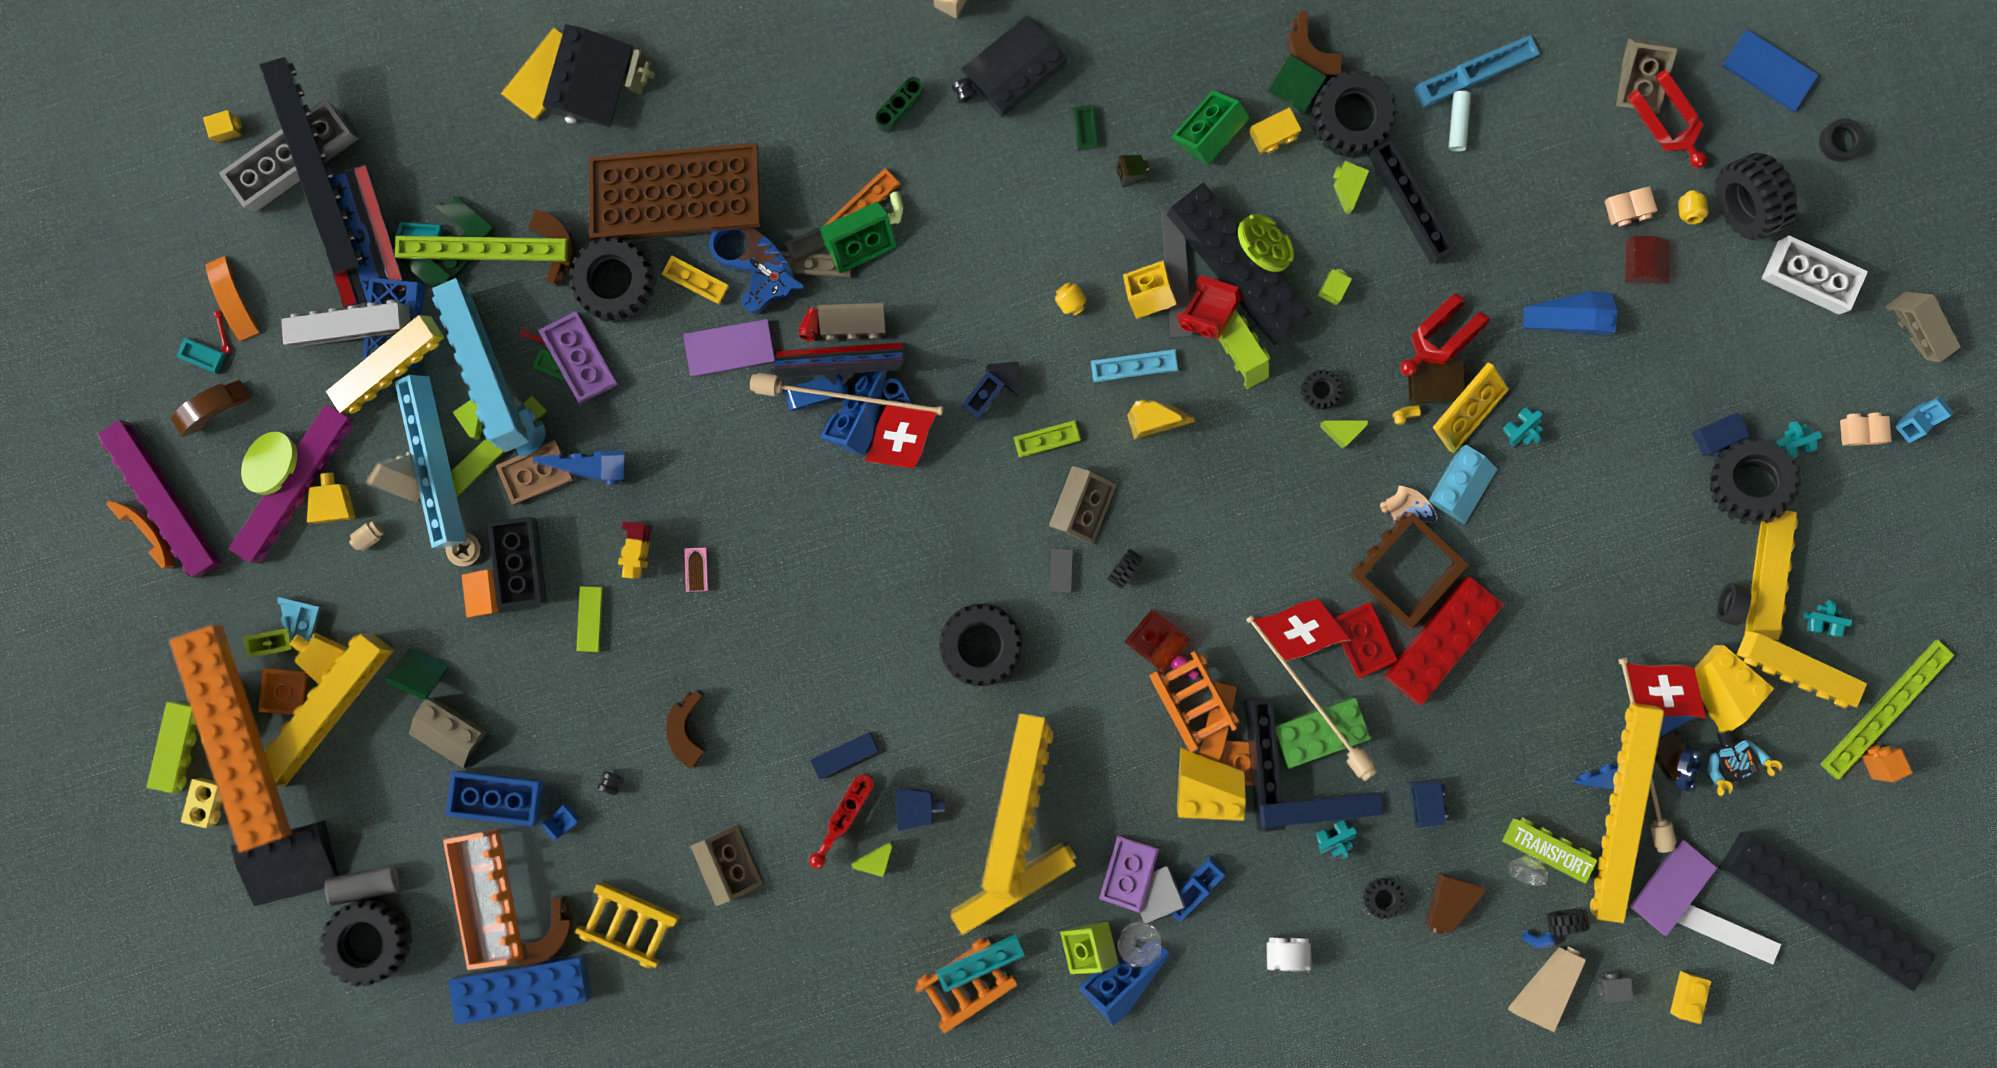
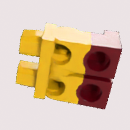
(635, 549)

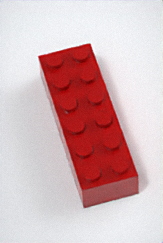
(1443, 640)

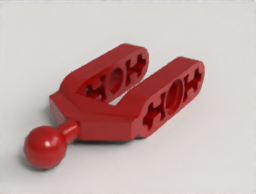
(1683, 140)
(1429, 353)
(818, 859)

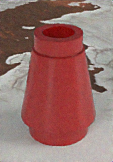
(809, 327)

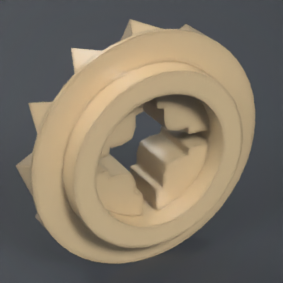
(463, 559)

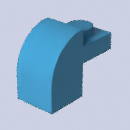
(1922, 418)
(534, 431)

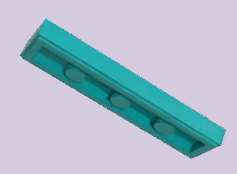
(980, 963)

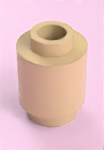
(366, 536)

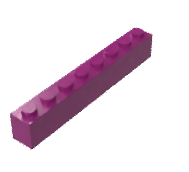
(159, 499)
(276, 508)

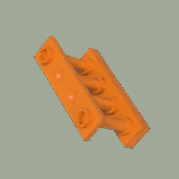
(1172, 700)
(967, 1007)

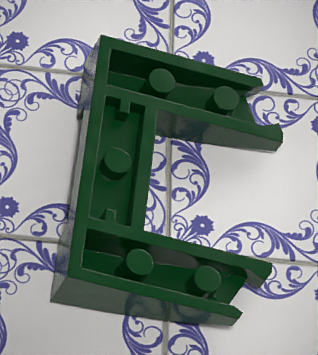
(445, 270)

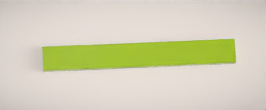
(481, 248)
(1887, 709)

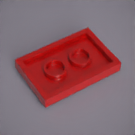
(1368, 643)

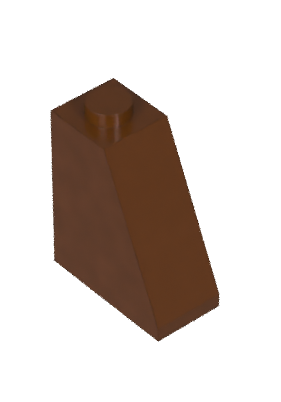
(1451, 903)

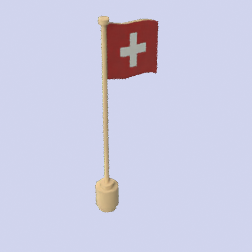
(898, 434)
(1298, 634)
(1677, 694)

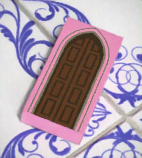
(696, 569)

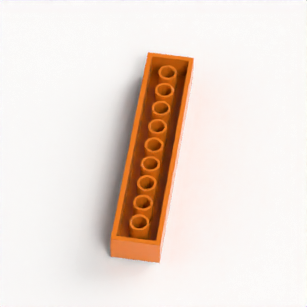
(230, 737)

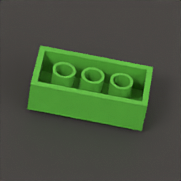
(1311, 736)

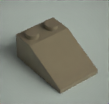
(1640, 66)

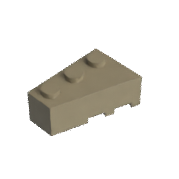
(1926, 323)

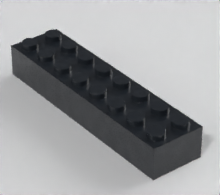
(1216, 240)

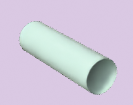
(1459, 120)

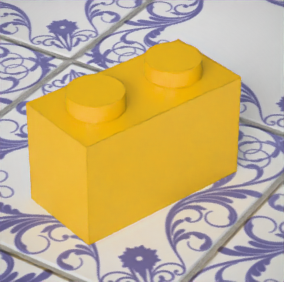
(1275, 131)
(1690, 997)

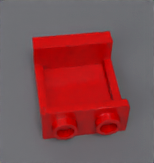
(1210, 308)

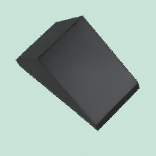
(1008, 374)

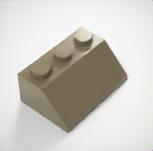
(852, 321)
(1082, 504)
(446, 731)
(726, 865)

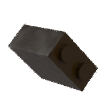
(1437, 382)

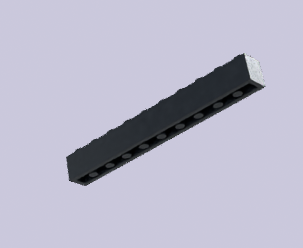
(310, 166)

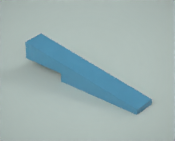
(1475, 71)

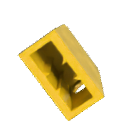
(329, 502)
(316, 654)

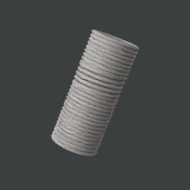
(357, 885)

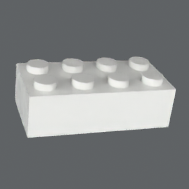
(1814, 275)

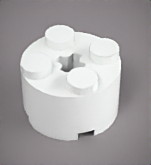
(1289, 955)

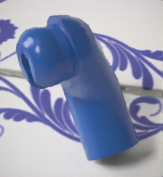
(1541, 942)

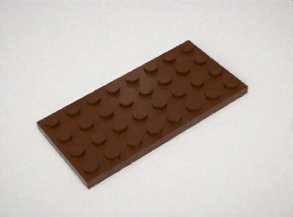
(674, 191)

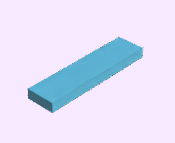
(1134, 366)

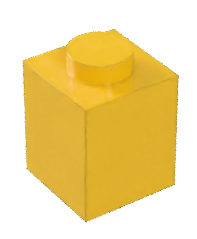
(223, 126)

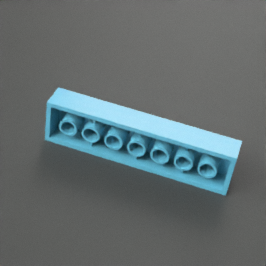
(479, 366)

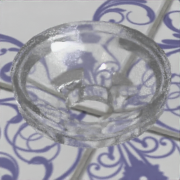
(1528, 870)

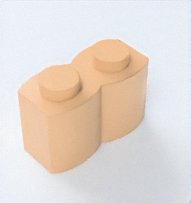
(1631, 206)
(1865, 430)

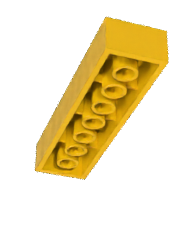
(325, 706)
(1017, 807)

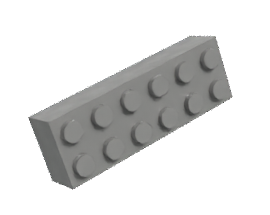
(270, 167)

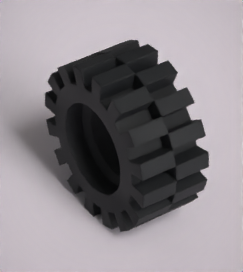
(1330, 380)
(1125, 568)
(1395, 905)
(1568, 922)

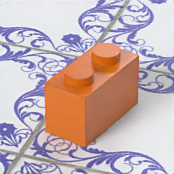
(1886, 763)

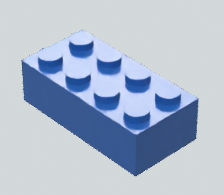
(495, 798)

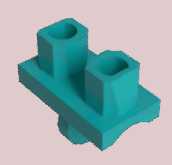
(1530, 421)
(1798, 436)
(1836, 624)
(1344, 835)

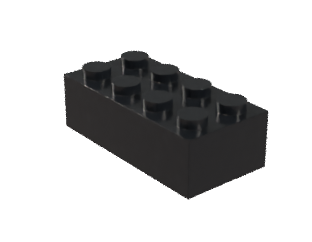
(517, 562)

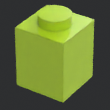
(1335, 286)

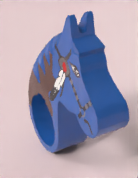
(771, 273)

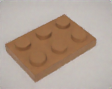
(526, 480)

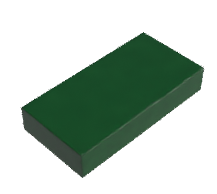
(1085, 127)

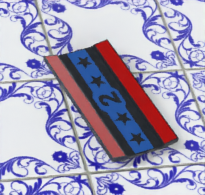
(371, 238)
(838, 360)

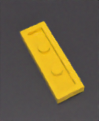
(695, 280)

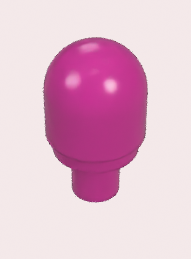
(1181, 660)

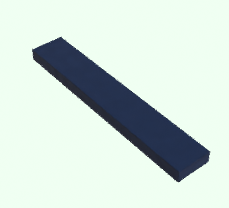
(1321, 810)

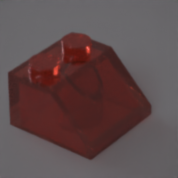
(1647, 260)
(1157, 641)

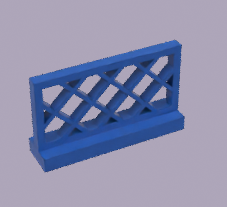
(414, 299)

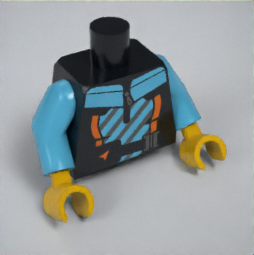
(1736, 760)

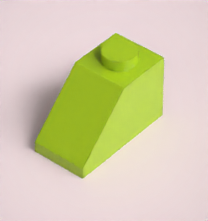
(1349, 184)

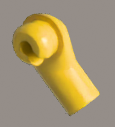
(1406, 412)

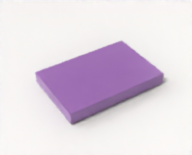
(1129, 874)

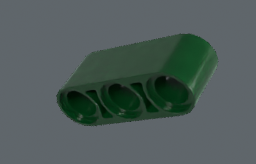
(901, 94)

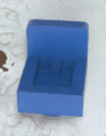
(561, 821)

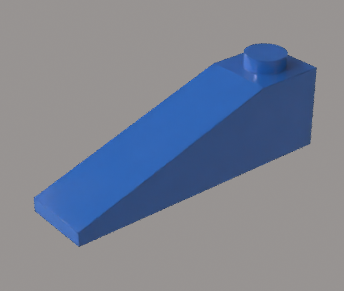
(1581, 313)
(855, 423)
(600, 466)
(1120, 987)

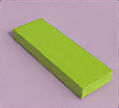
(1047, 439)
(589, 619)

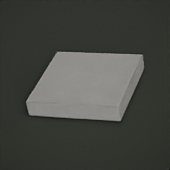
(1161, 896)

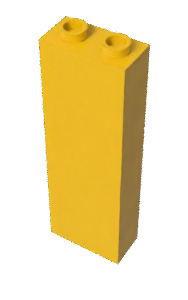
(1037, 873)

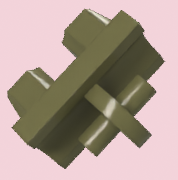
(638, 72)

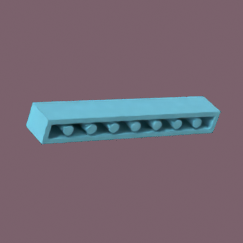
(430, 461)

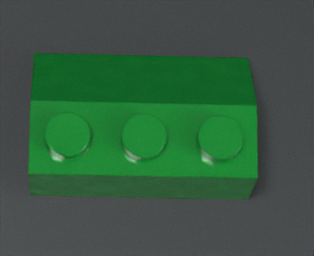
(1211, 126)
(858, 237)

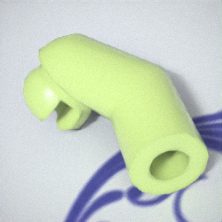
(897, 208)

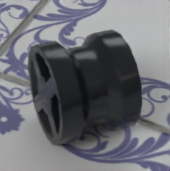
(964, 90)
(610, 783)

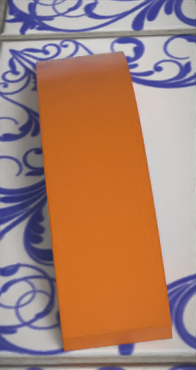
(230, 299)
(161, 550)
(1213, 744)

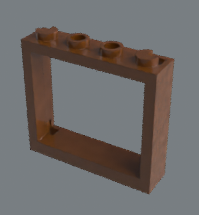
(1432, 594)

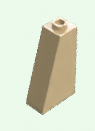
(1550, 989)

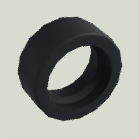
(1856, 132)
(1734, 604)

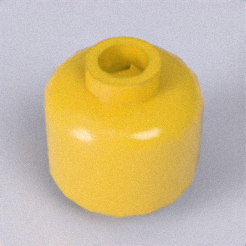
(1693, 207)
(1070, 298)

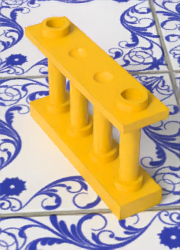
(626, 902)

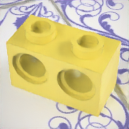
(198, 800)

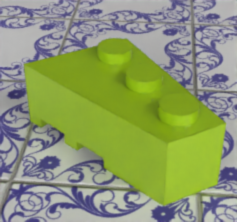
(1245, 350)

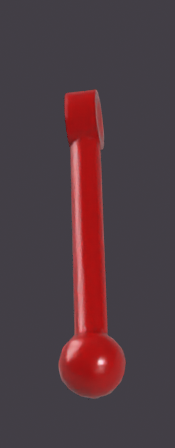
(525, 334)
(225, 348)

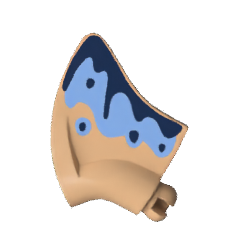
(1409, 501)

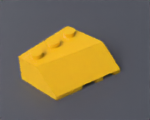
(1154, 417)
(1729, 688)
(1209, 788)

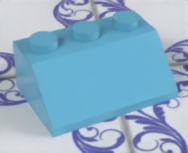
(1463, 484)

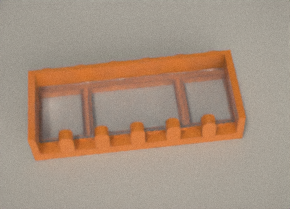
(483, 899)

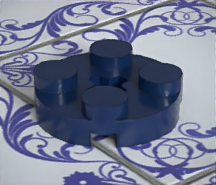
(1689, 766)

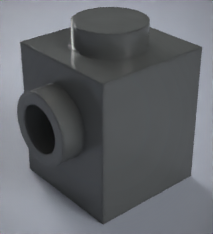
(1614, 987)

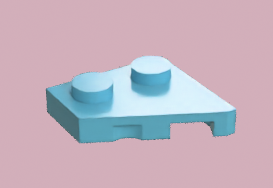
(299, 617)

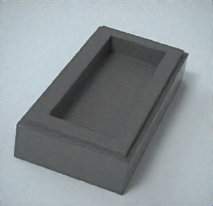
(1061, 570)

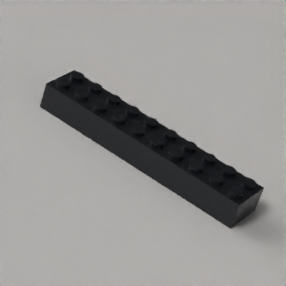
(1827, 911)

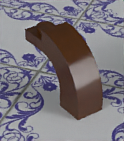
(1300, 46)
(549, 227)
(199, 409)
(677, 731)
(560, 930)

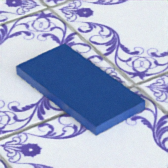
(1769, 70)

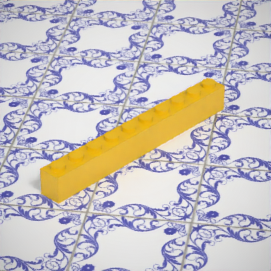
(1626, 812)

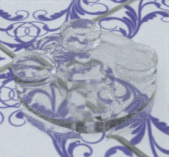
(1145, 933)

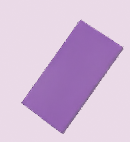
(729, 348)
(578, 357)
(1673, 887)

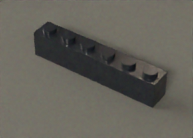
(1411, 201)
(1263, 756)

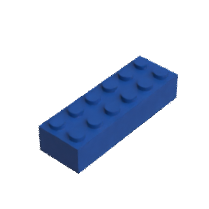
(519, 989)

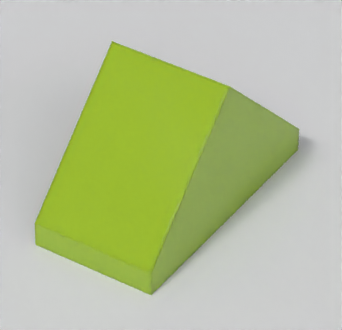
(469, 420)
(1343, 431)
(267, 643)
(875, 861)

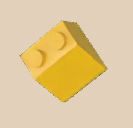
(1149, 289)

